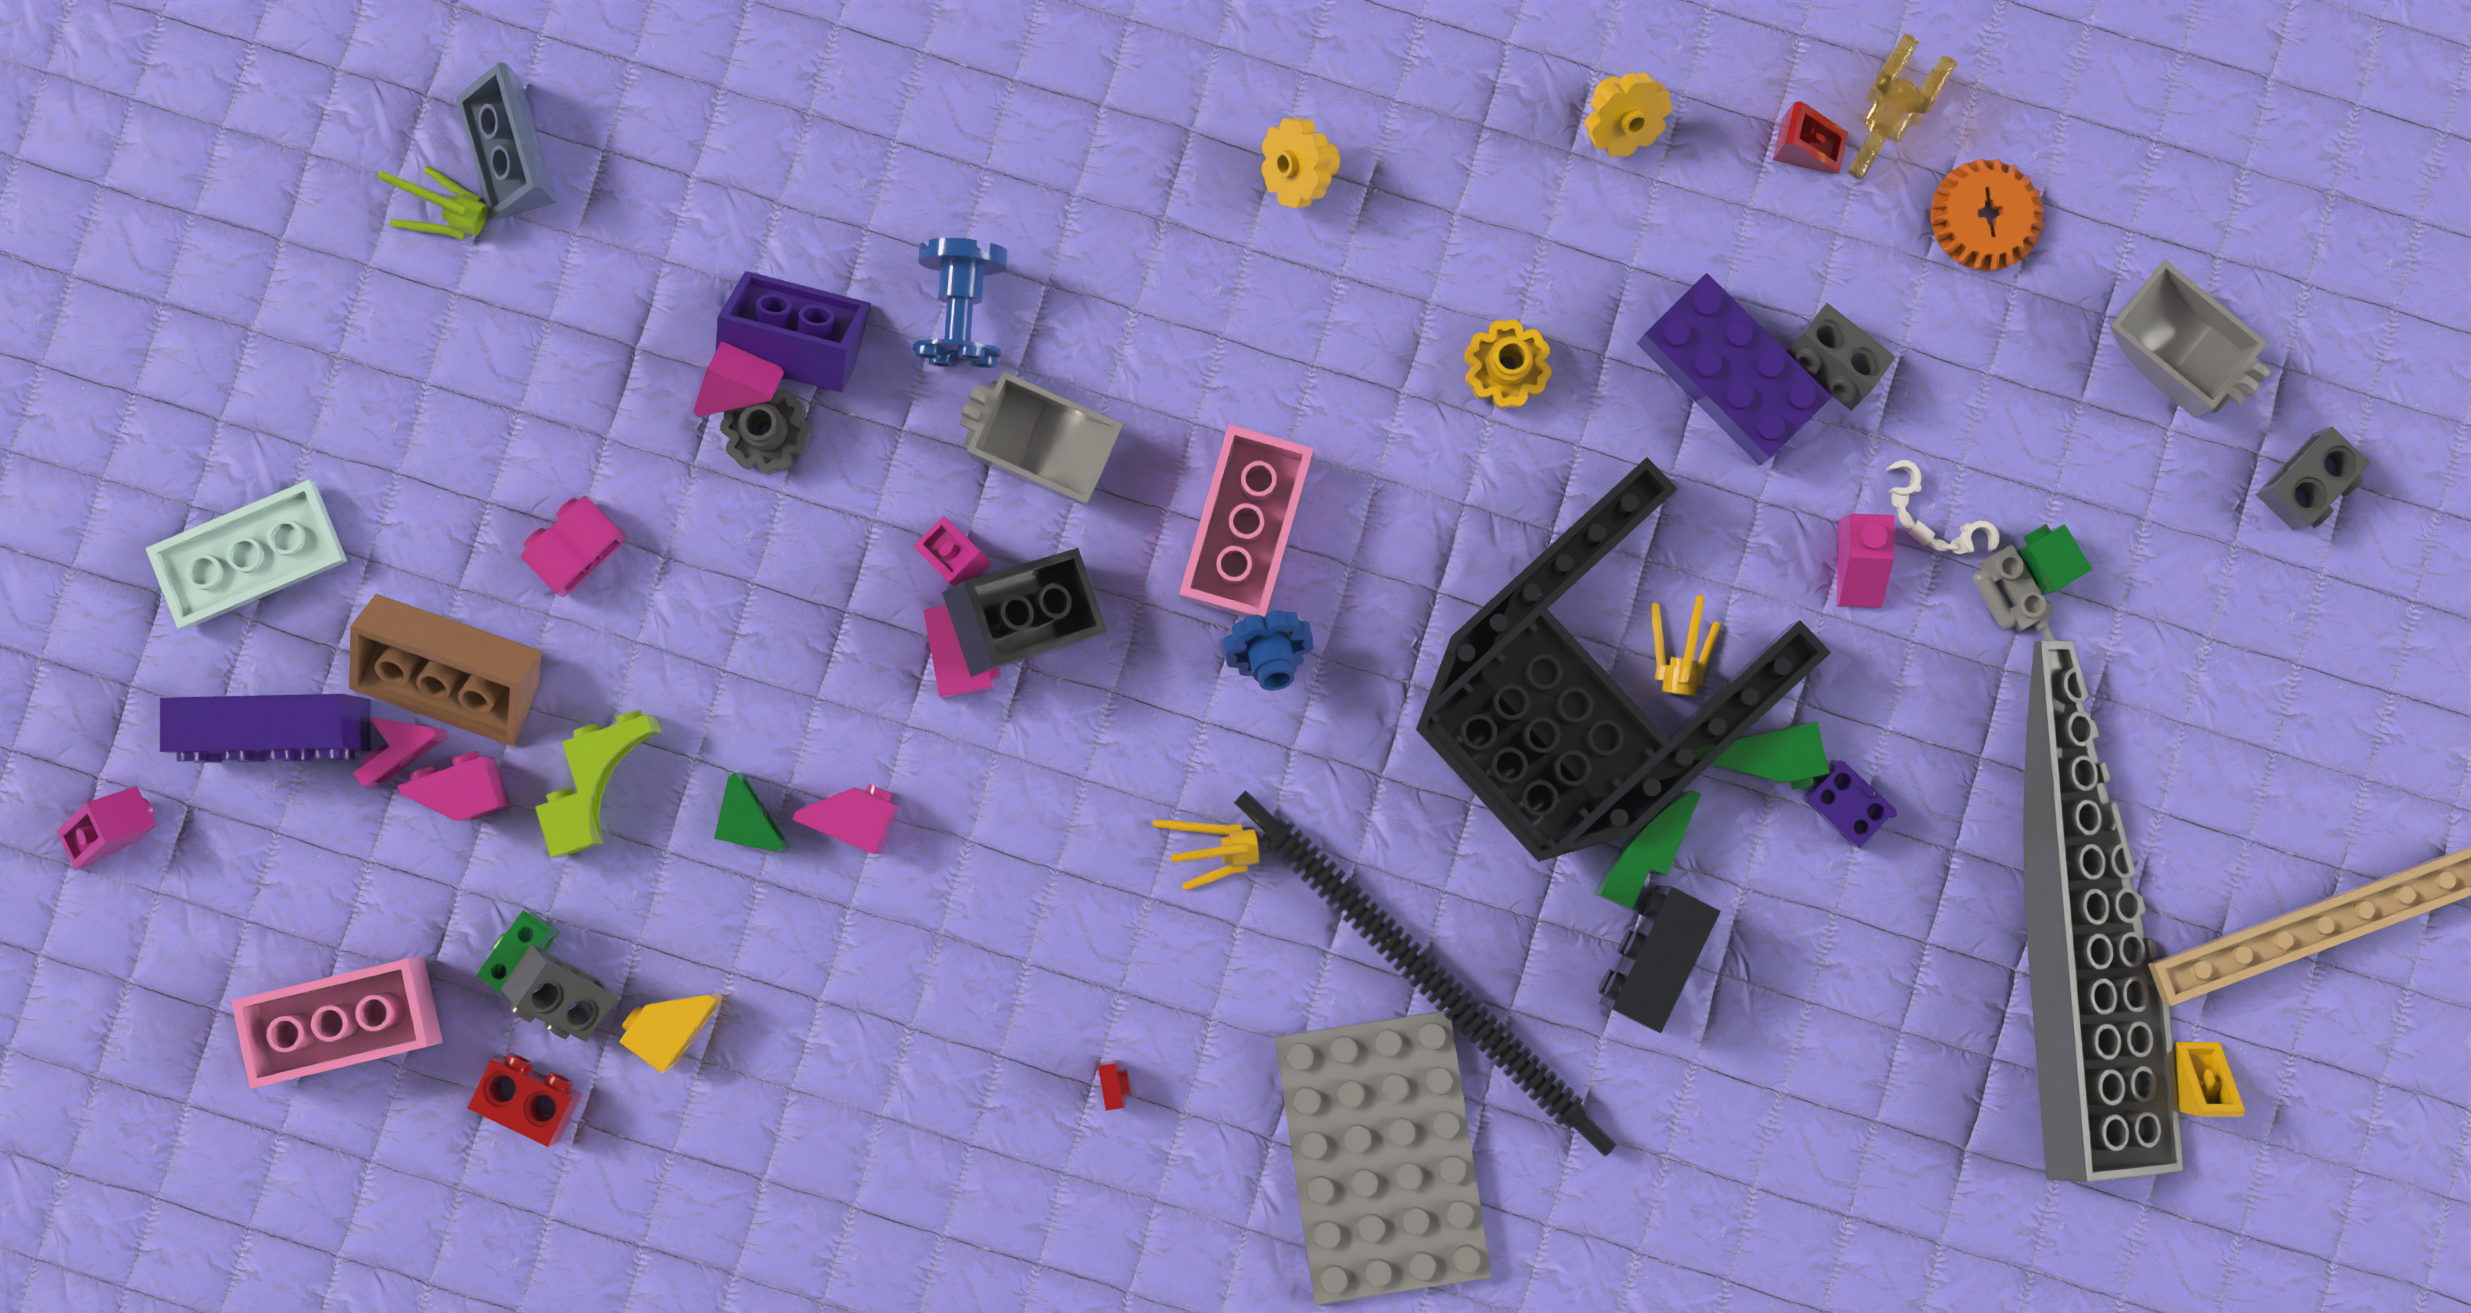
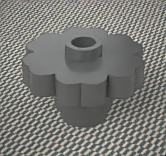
(774, 449)

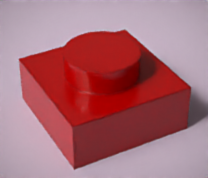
(1114, 1084)

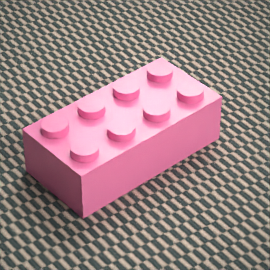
(1246, 522)
(336, 1021)

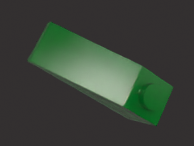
(1776, 756)

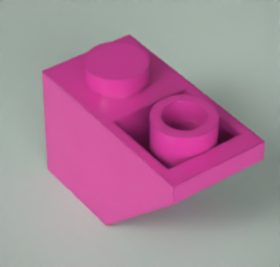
(460, 792)

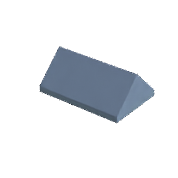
(505, 144)

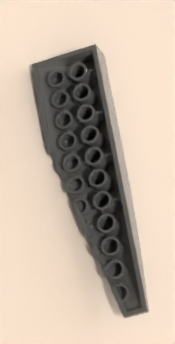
(2093, 996)

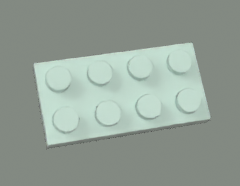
(246, 555)

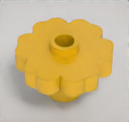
(1627, 113)
(1298, 162)
(1491, 379)

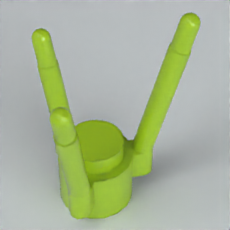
(464, 213)

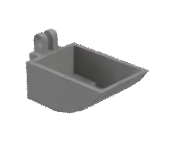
(2189, 343)
(1038, 436)

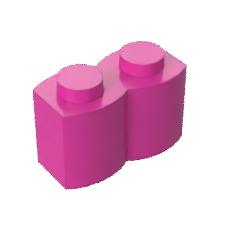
(572, 546)

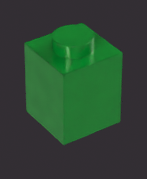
(2053, 557)

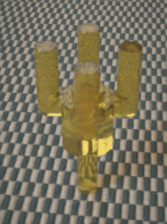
(1898, 102)

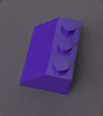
(795, 327)

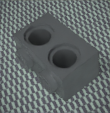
(1840, 356)
(2308, 472)
(561, 989)

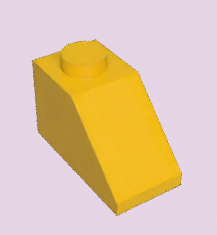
(667, 1028)

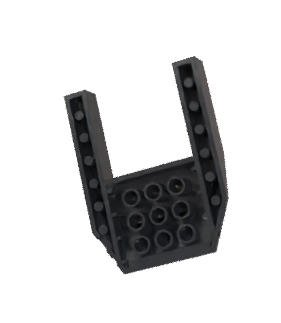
(1547, 727)

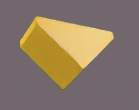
(2205, 1081)

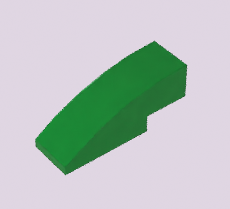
(1646, 851)

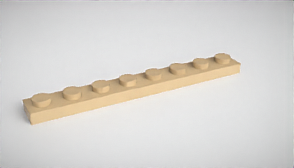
(2313, 928)

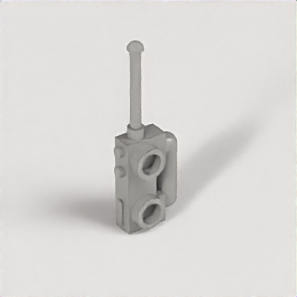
(2025, 596)

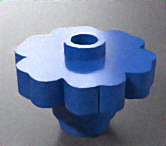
(1269, 647)

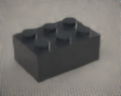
(1024, 611)
(1658, 956)

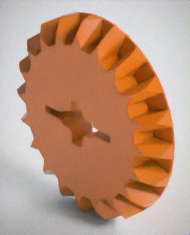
(1969, 237)

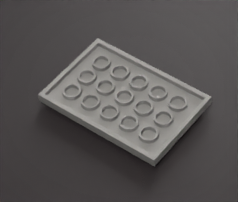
(1382, 1157)

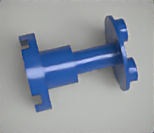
(961, 286)

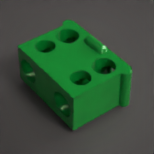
(512, 946)

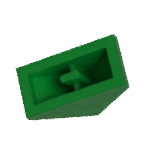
(746, 819)

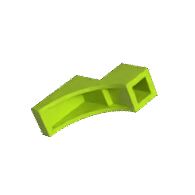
(573, 820)

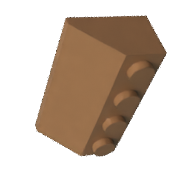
(443, 669)

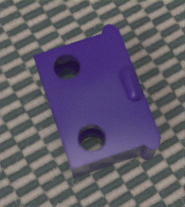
(1849, 801)

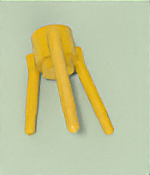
(1684, 673)
(1238, 849)

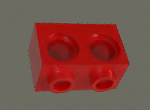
(522, 1111)

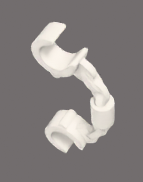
(1921, 532)

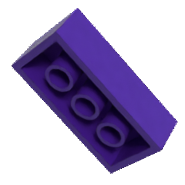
(1733, 369)
(264, 727)

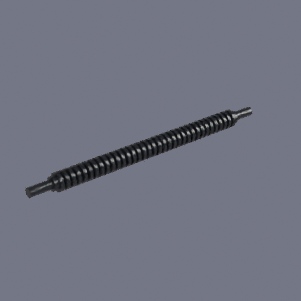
(1570, 1112)

